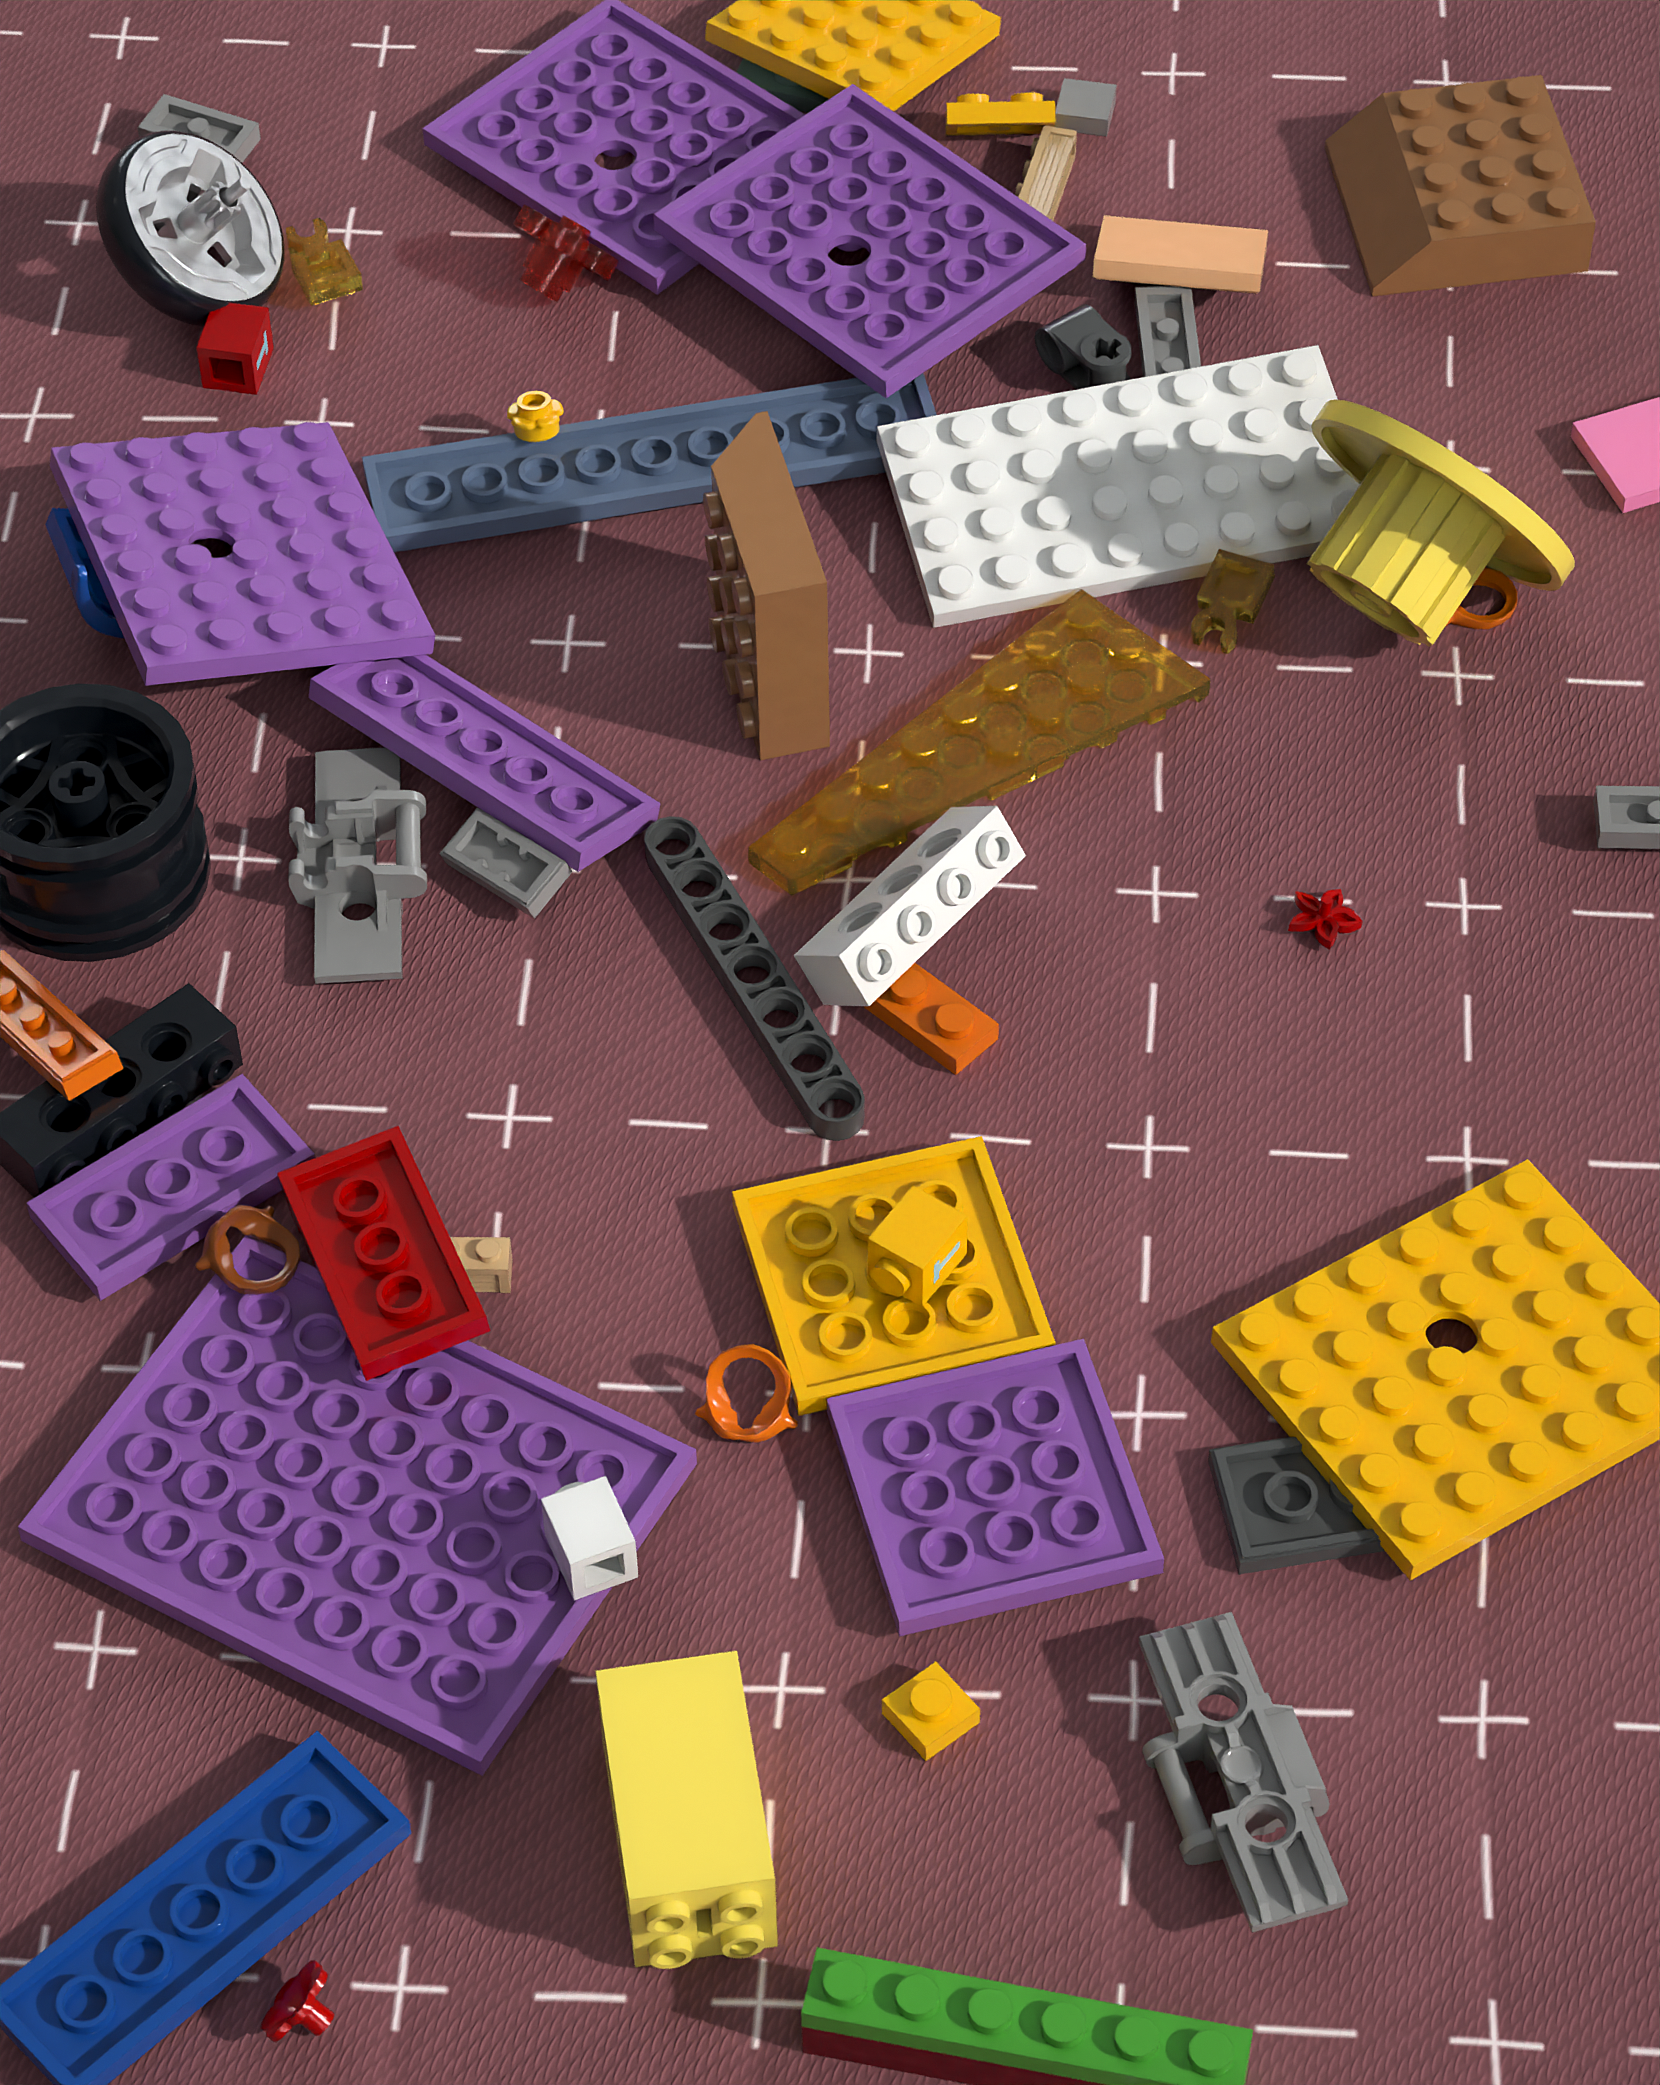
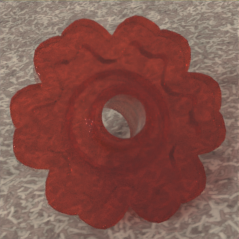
(559, 254)

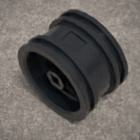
(96, 823)

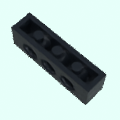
(167, 1062)

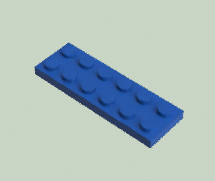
(199, 1916)

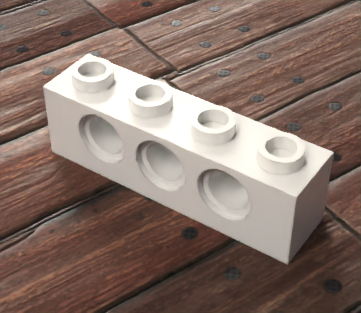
(909, 906)

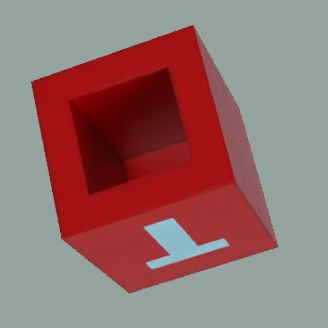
(235, 348)

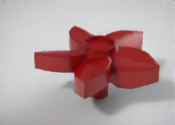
(1325, 916)

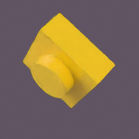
(930, 1711)

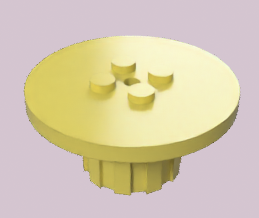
(1421, 526)

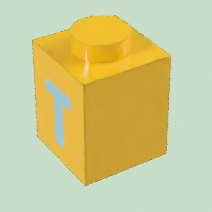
(917, 1246)

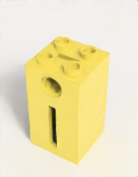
(687, 1810)

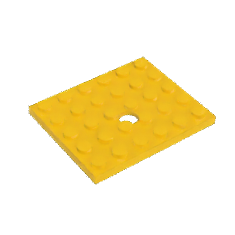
(1447, 1440)

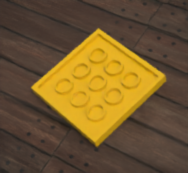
(875, 44)
(834, 1320)

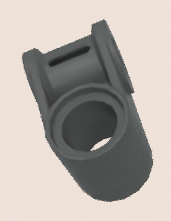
(1084, 349)

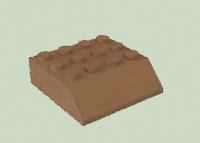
(1461, 187)
(767, 596)

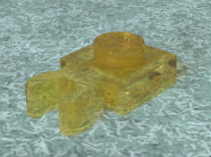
(322, 267)
(1230, 592)

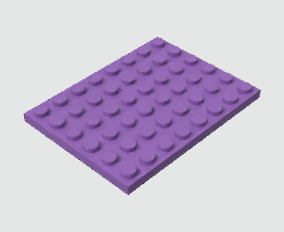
(350, 1523)

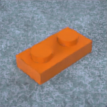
(935, 1019)

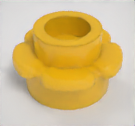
(535, 416)

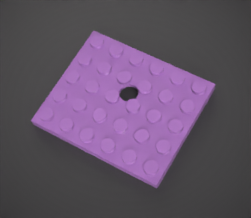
(611, 90)
(851, 175)
(306, 564)

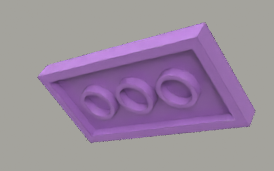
(168, 1186)

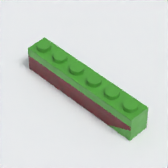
(1004, 2031)

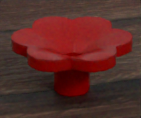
(298, 2004)

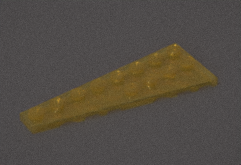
(1009, 722)

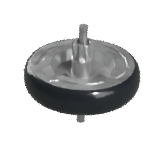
(172, 267)

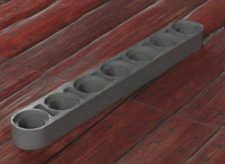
(756, 999)

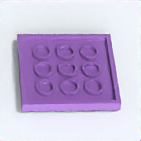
(993, 1487)

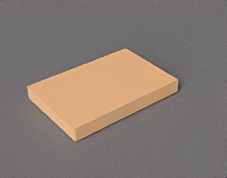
(1180, 254)

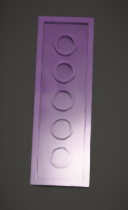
(488, 755)

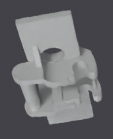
(337, 862)
(1261, 1765)

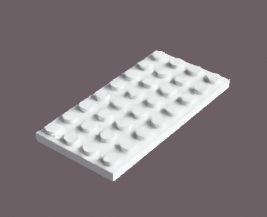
(1115, 484)

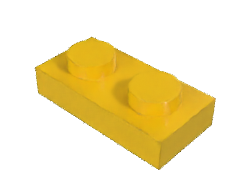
(978, 116)

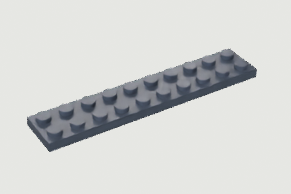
(624, 462)

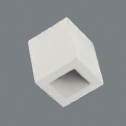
(589, 1537)

